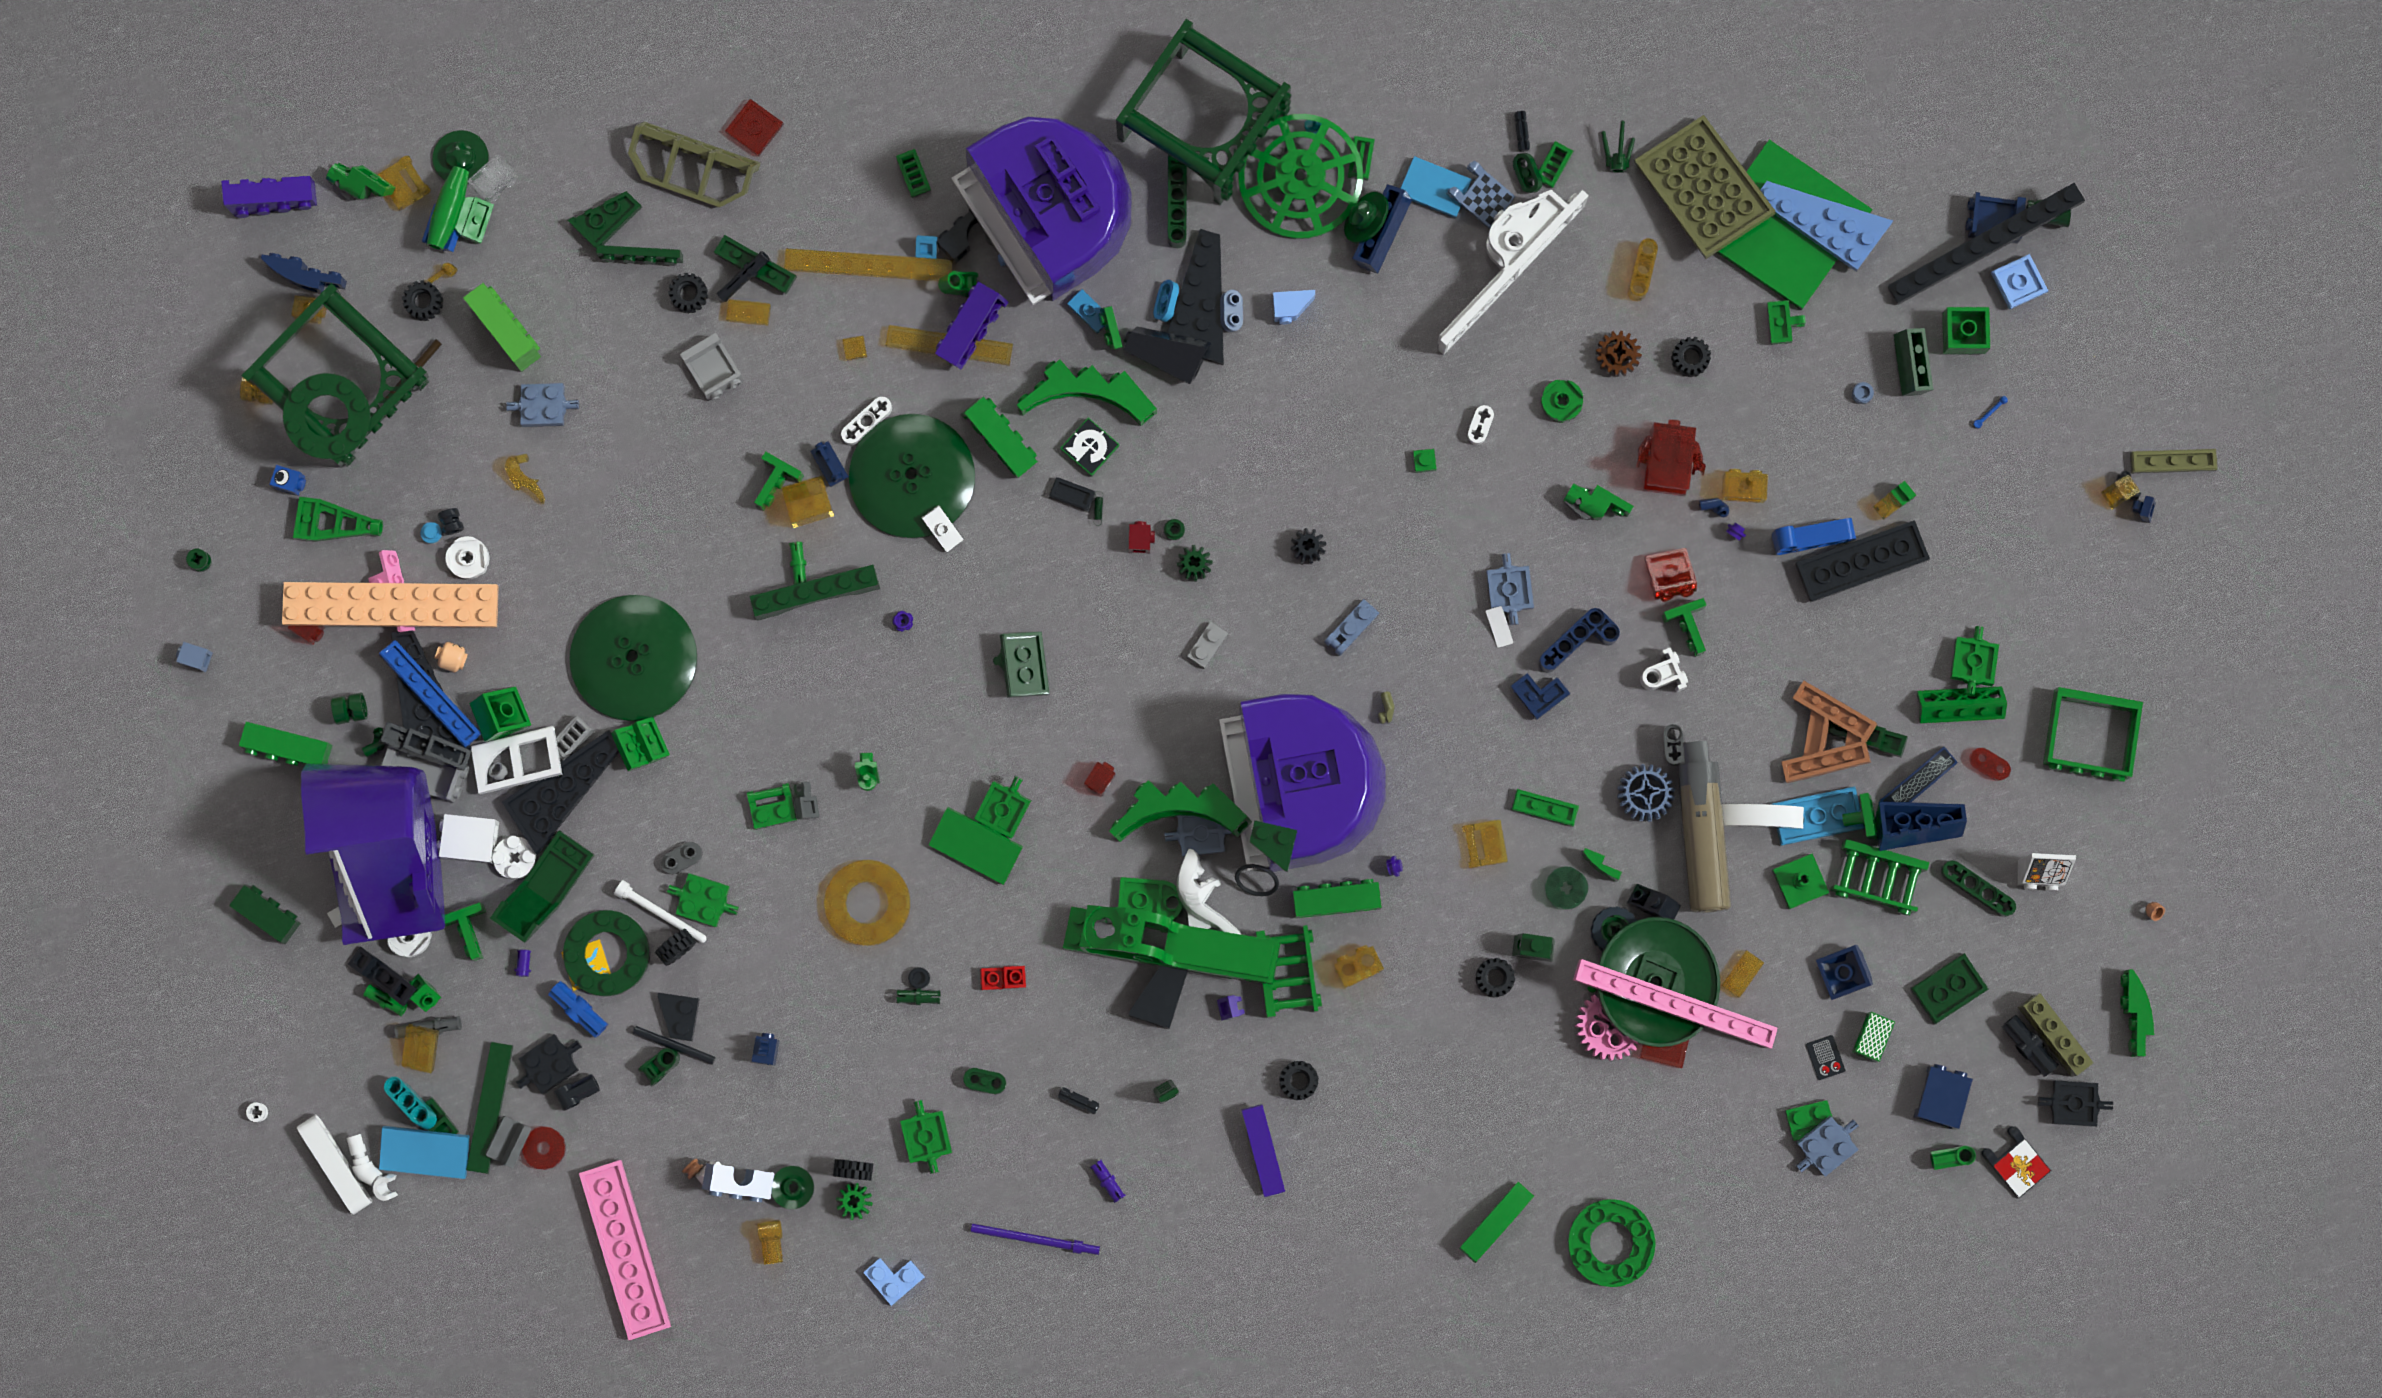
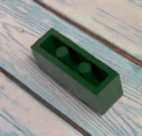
(1913, 362)
(265, 913)

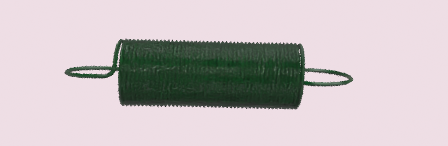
(1098, 508)

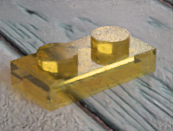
(748, 312)
(1742, 974)

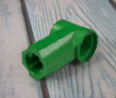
(1950, 1157)

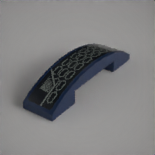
(1922, 778)

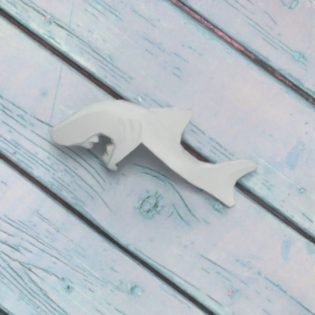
(1194, 896)

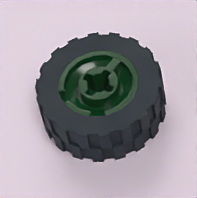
(1607, 919)

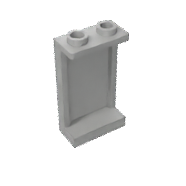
(441, 780)

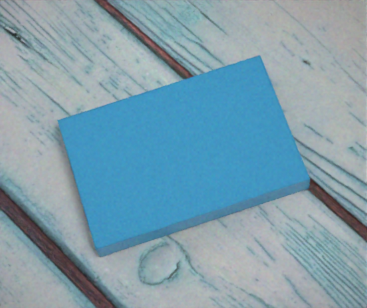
(1429, 186)

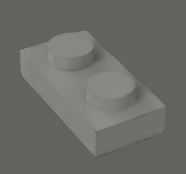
(1207, 645)

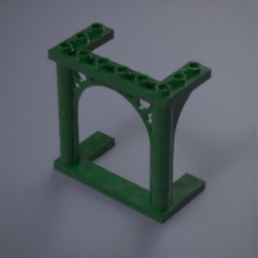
(1214, 174)
(410, 374)

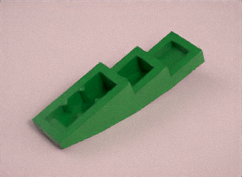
(1496, 1222)

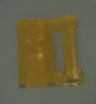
(403, 194)
(1492, 843)

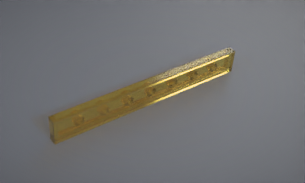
(866, 264)

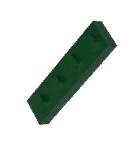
(632, 254)
(770, 273)

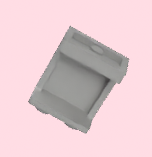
(712, 367)

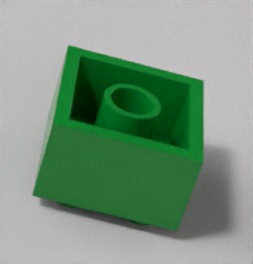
(1966, 330)

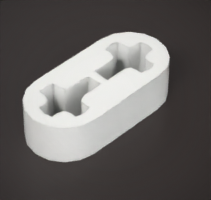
(1476, 423)

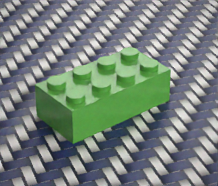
(500, 323)

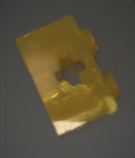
(1734, 491)

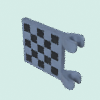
(1484, 196)

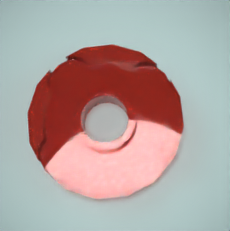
(556, 1151)

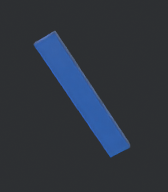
(429, 694)

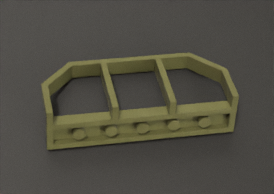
(690, 145)

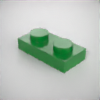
(1112, 335)

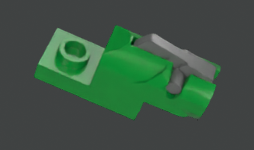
(358, 182)
(1595, 504)

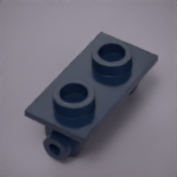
(829, 463)

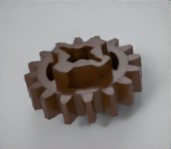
(1626, 354)

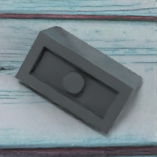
(508, 1141)

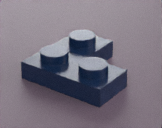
(1537, 700)

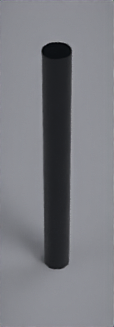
(674, 1045)

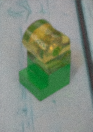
(1894, 500)

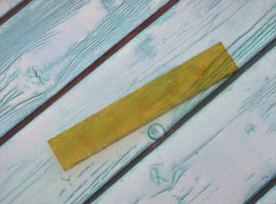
(926, 342)

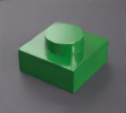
(1424, 460)

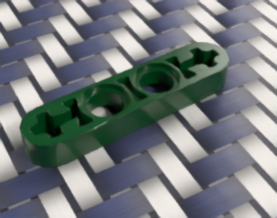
(1976, 891)

